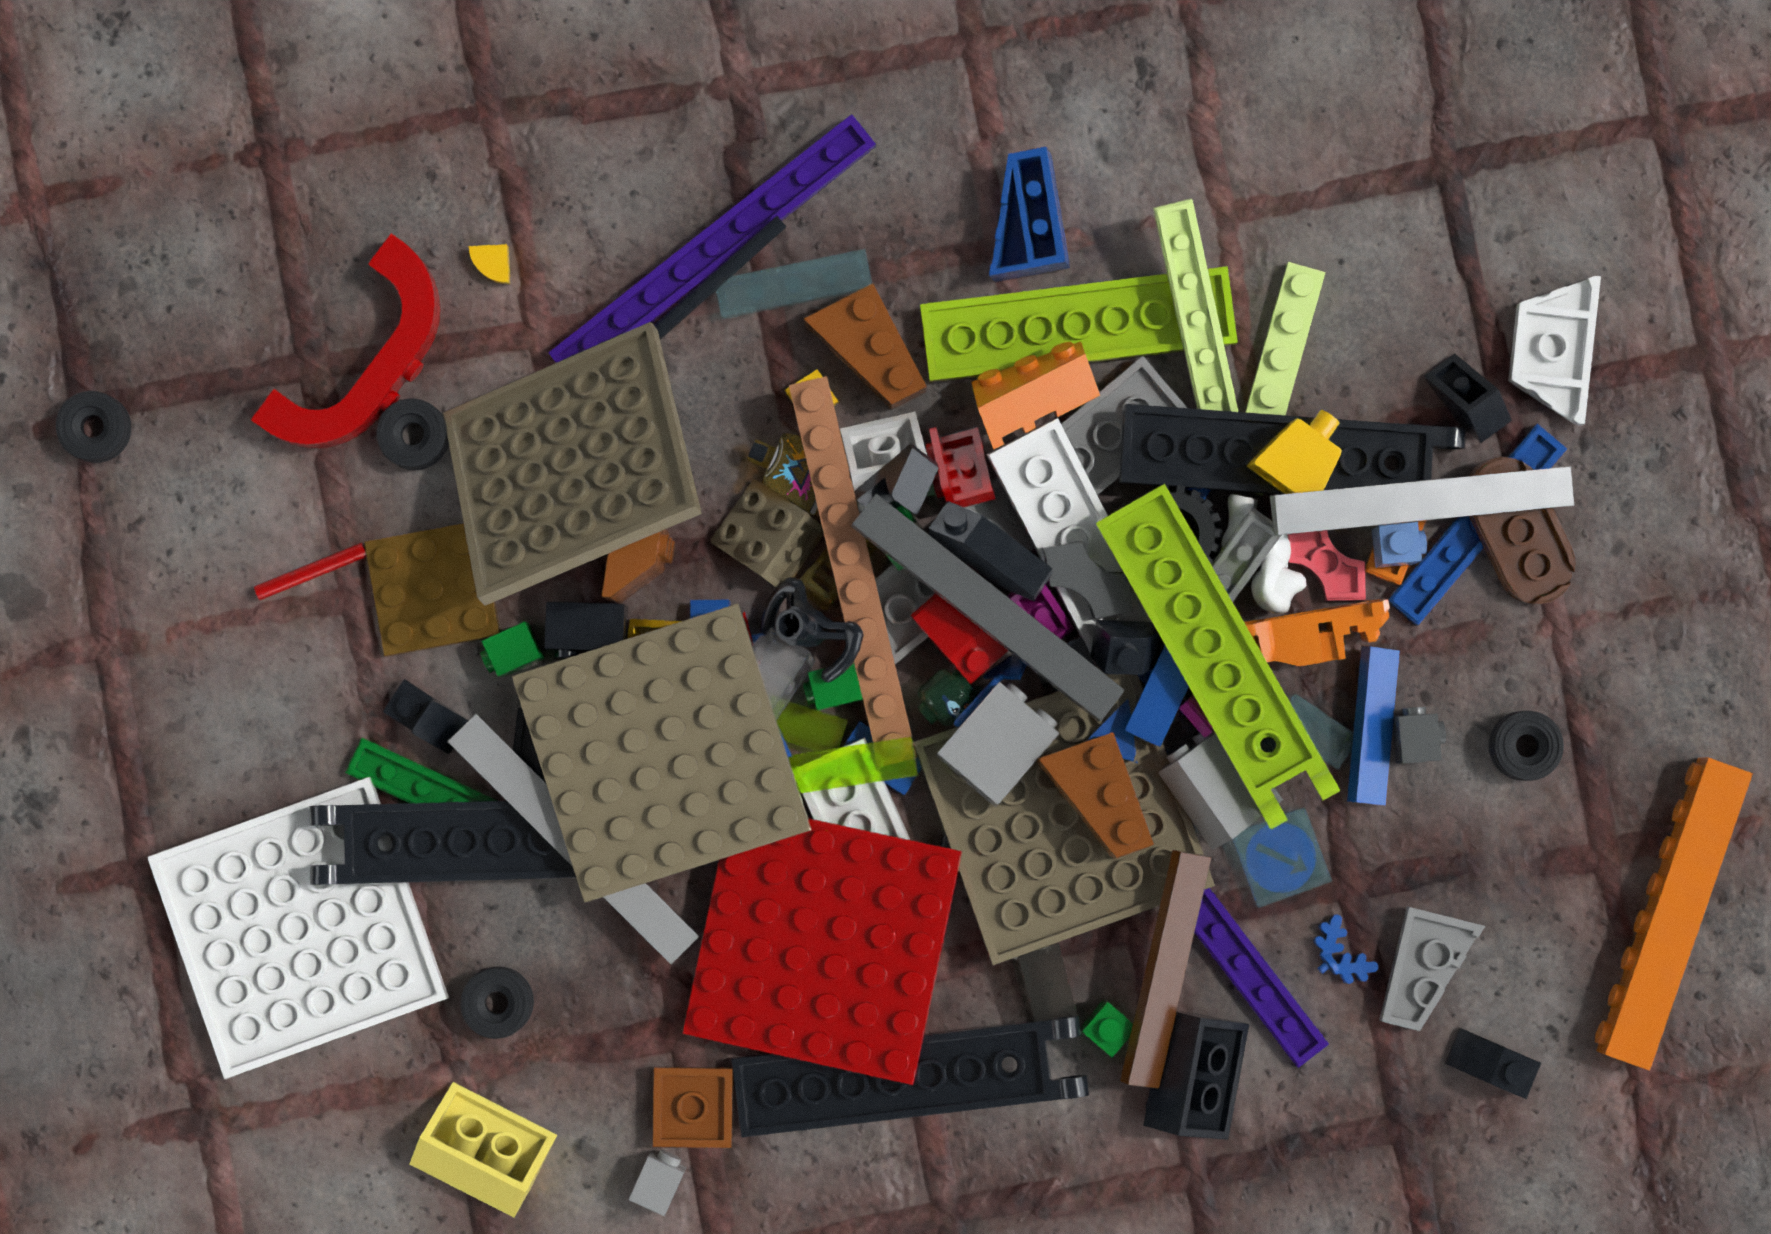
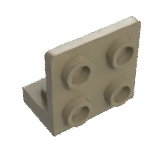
(768, 534)

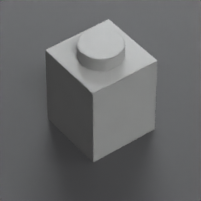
(658, 1182)

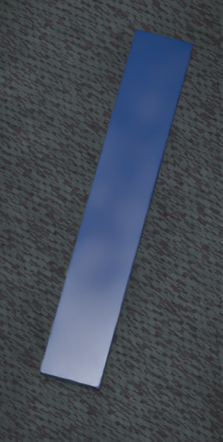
(1460, 541)

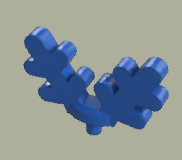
(1344, 967)

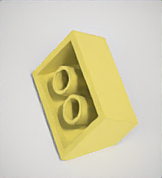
(482, 1149)

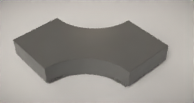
(1103, 590)

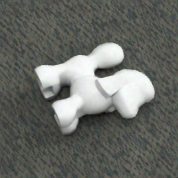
(1274, 583)

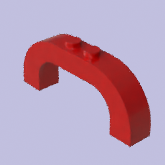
(385, 375)

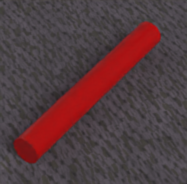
(310, 571)

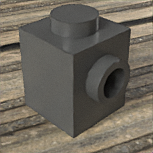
(1418, 736)

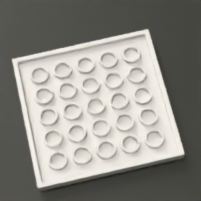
(286, 958)

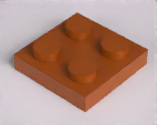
(693, 1107)

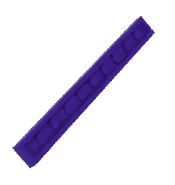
(719, 241)

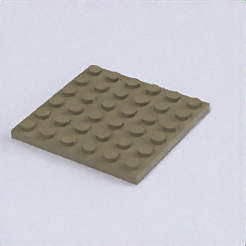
(570, 464)
(661, 752)
(1033, 860)

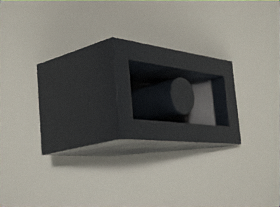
(1469, 397)
(1126, 646)
(1493, 1063)

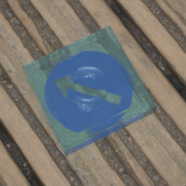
(1281, 859)

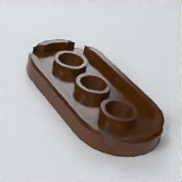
(1525, 545)

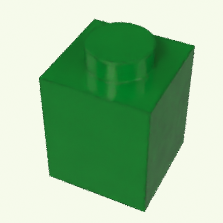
(511, 650)
(833, 694)
(1107, 1028)

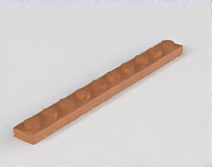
(850, 558)

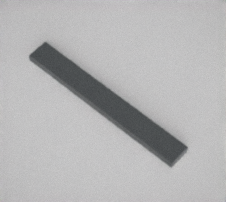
(987, 608)

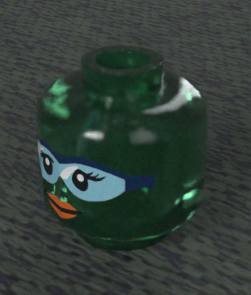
(944, 697)

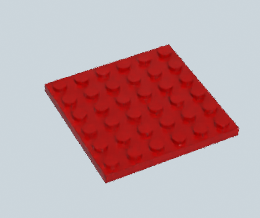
(826, 949)

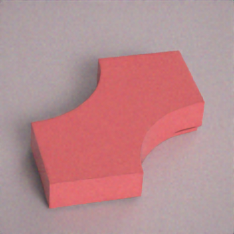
(1339, 575)

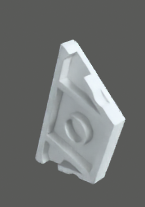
(1556, 347)

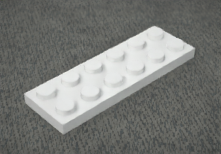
(1059, 508)

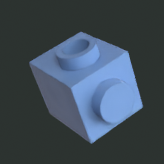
(1398, 544)

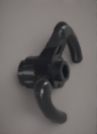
(808, 627)

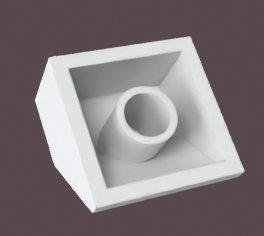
(876, 443)

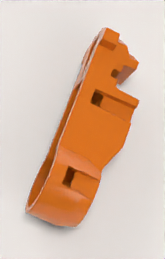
(1297, 637)

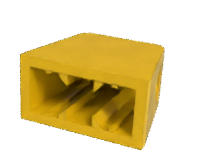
(1299, 456)

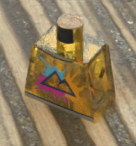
(786, 471)

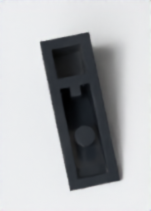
(990, 551)

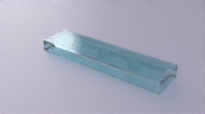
(794, 284)

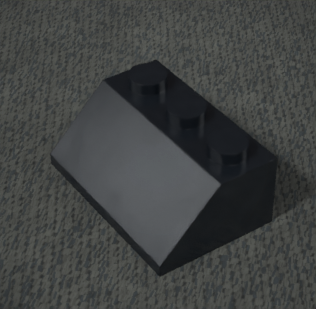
(1199, 1077)

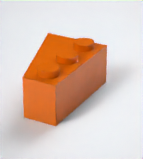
(1033, 389)

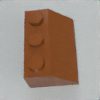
(636, 566)

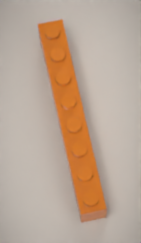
(1673, 912)

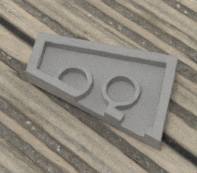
(1423, 964)

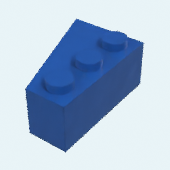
(1030, 219)

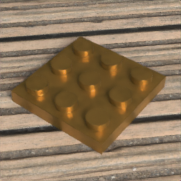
(427, 591)

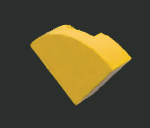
(492, 262)

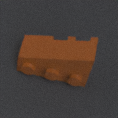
(870, 345)
(1101, 792)

